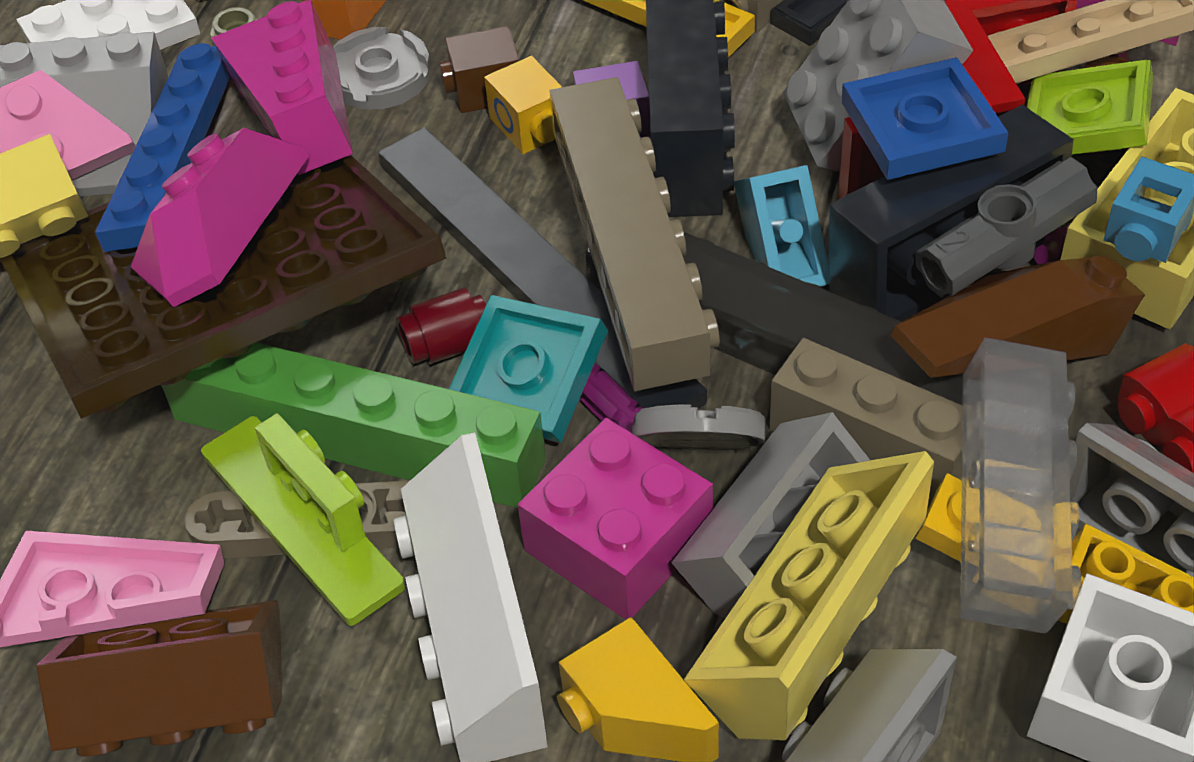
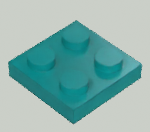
(531, 359)

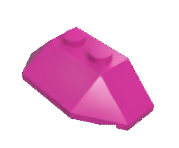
(213, 211)

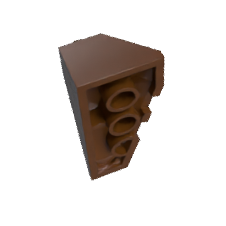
(1050, 305)

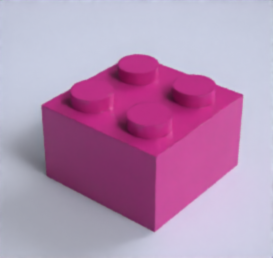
(614, 517)

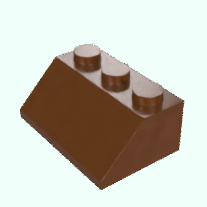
(164, 679)

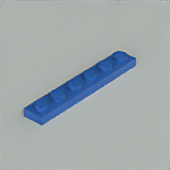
(172, 130)

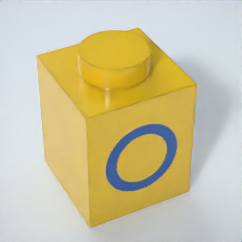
(521, 103)

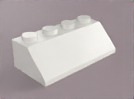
(471, 610)

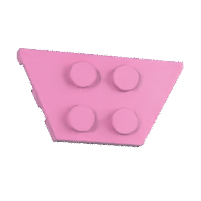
(43, 107)

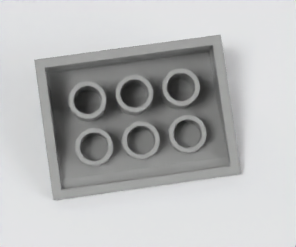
(110, 73)

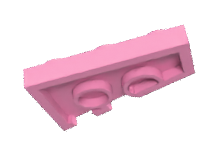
(100, 583)

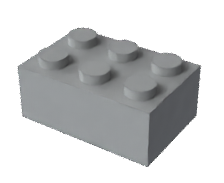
(862, 43)

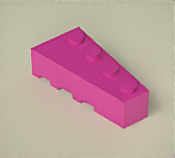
(290, 80)

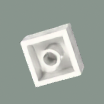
(1121, 680)

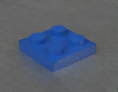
(923, 118)

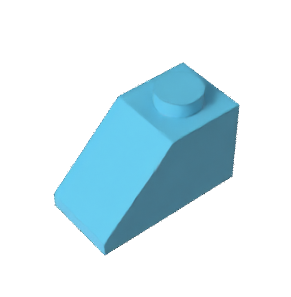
(784, 223)

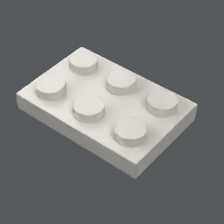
(93, 18)

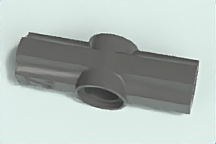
(1006, 227)

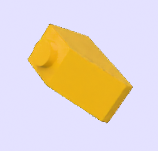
(635, 699)

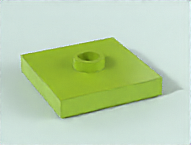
(1097, 105)

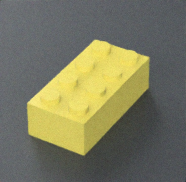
(1166, 285)

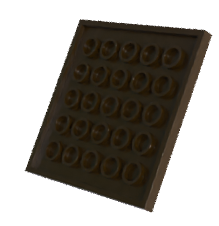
(318, 249)

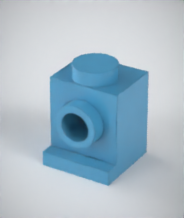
(1147, 227)

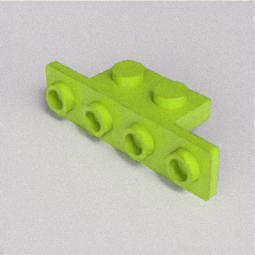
(306, 512)

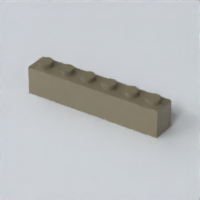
(630, 236)

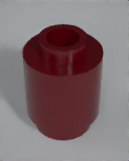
(440, 326)

